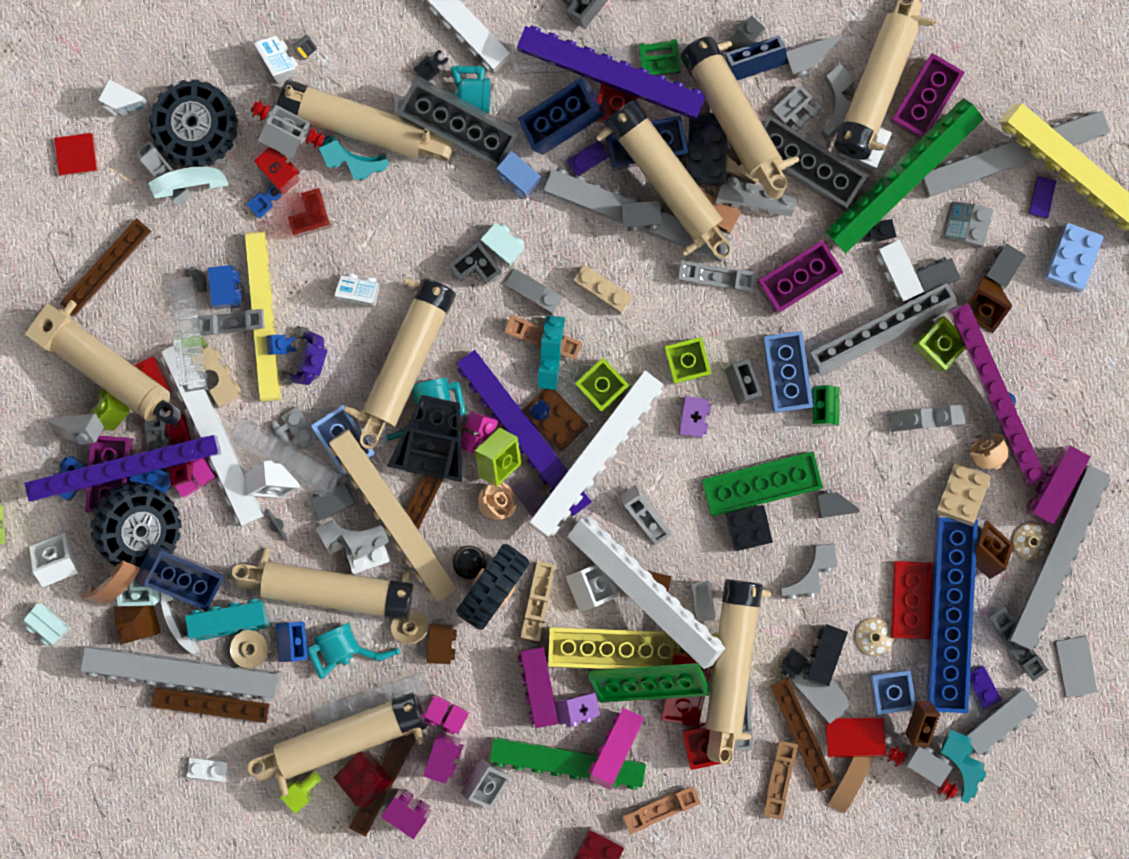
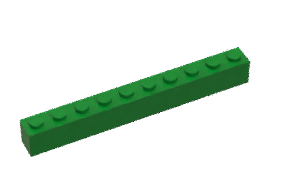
(904, 175)

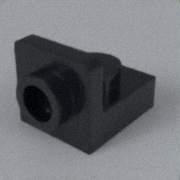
(792, 663)

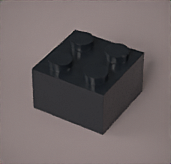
(749, 528)

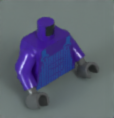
(311, 359)

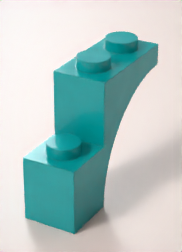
(360, 166)
(551, 352)
(958, 749)

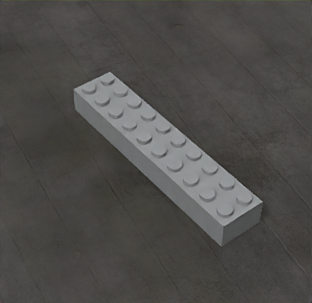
(181, 671)

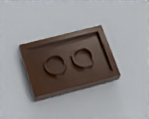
(563, 423)

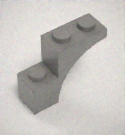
(839, 82)
(158, 166)
(927, 418)
(358, 542)
(824, 559)

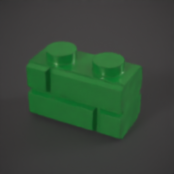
(826, 405)

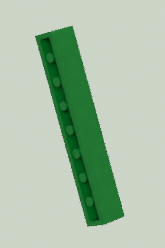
(559, 761)

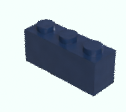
(757, 58)

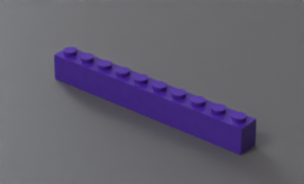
(610, 72)
(516, 423)
(122, 468)

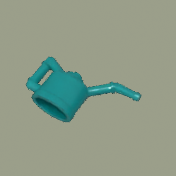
(473, 90)
(435, 388)
(338, 647)

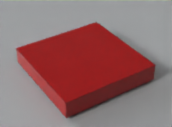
(76, 154)

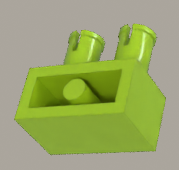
(110, 410)
(299, 792)

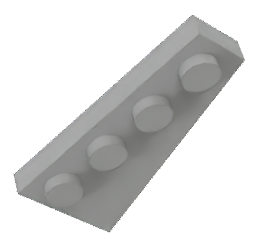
(744, 193)

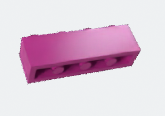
(616, 748)

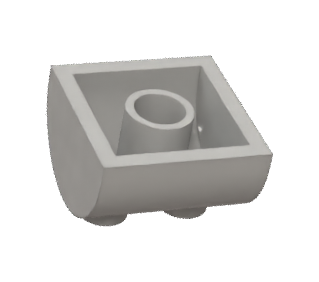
(485, 784)

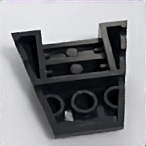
(431, 441)

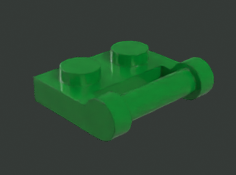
(660, 64)

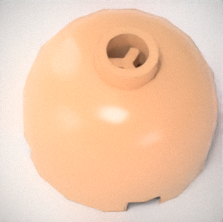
(990, 453)
(496, 502)

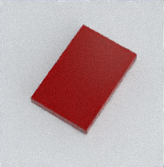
(855, 737)

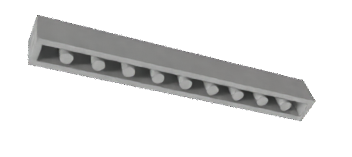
(1009, 155)
(608, 204)
(1059, 557)

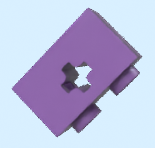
(690, 406)
(577, 709)

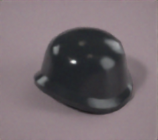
(469, 562)

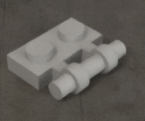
(792, 104)
(298, 426)

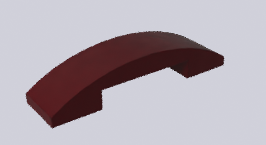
(179, 433)

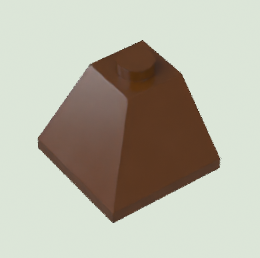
(989, 304)
(992, 551)
(135, 622)

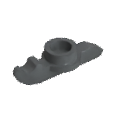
(276, 524)

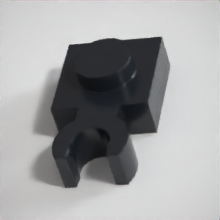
(429, 68)
(882, 231)

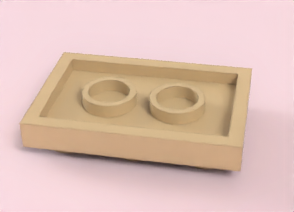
(963, 494)

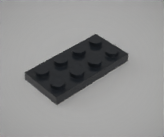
(707, 151)

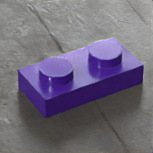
(588, 158)
(984, 687)

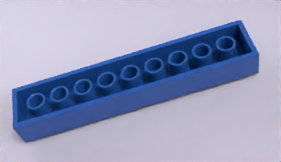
(952, 615)

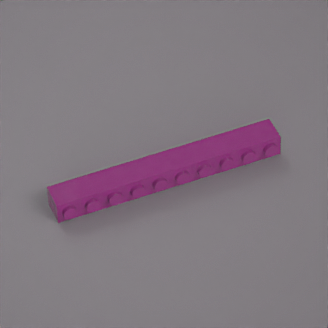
(997, 393)

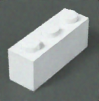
(899, 271)

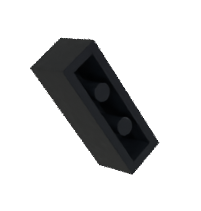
(825, 655)

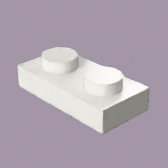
(207, 769)

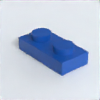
(158, 479)

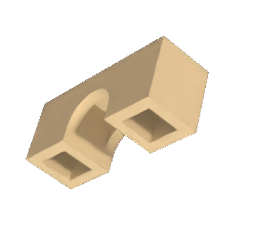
(603, 289)
(226, 390)

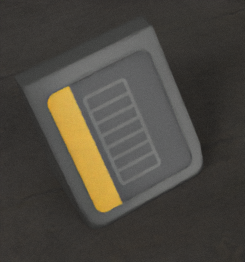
(305, 47)

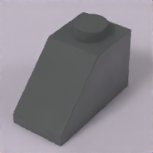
(746, 34)
(834, 504)

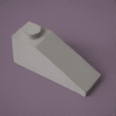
(806, 57)
(534, 291)
(77, 428)
(645, 514)

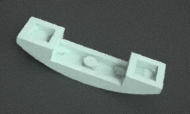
(186, 177)

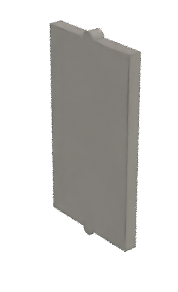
(1076, 666)
(826, 700)

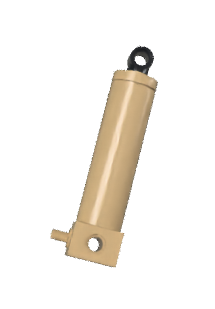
(67, 339)

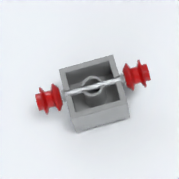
(284, 129)
(930, 766)

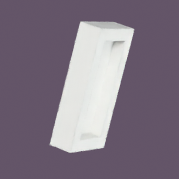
(703, 601)

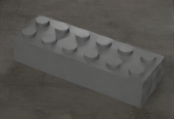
(457, 121)
(816, 167)

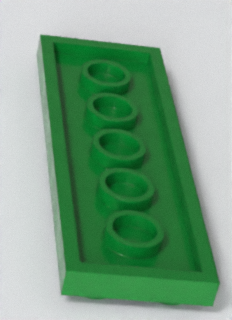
(762, 484)
(649, 683)

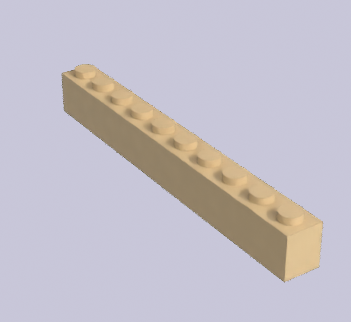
(393, 515)

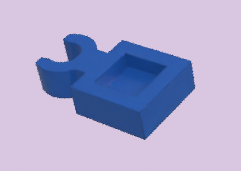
(262, 204)
(279, 344)

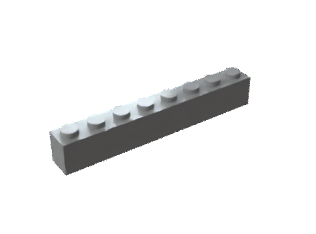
(883, 329)

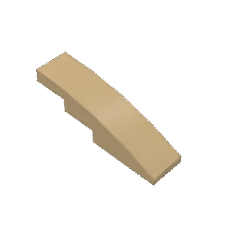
(538, 602)

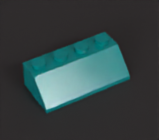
(227, 621)

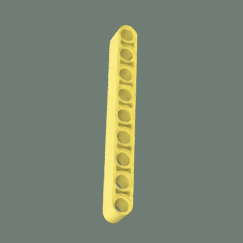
(262, 299)

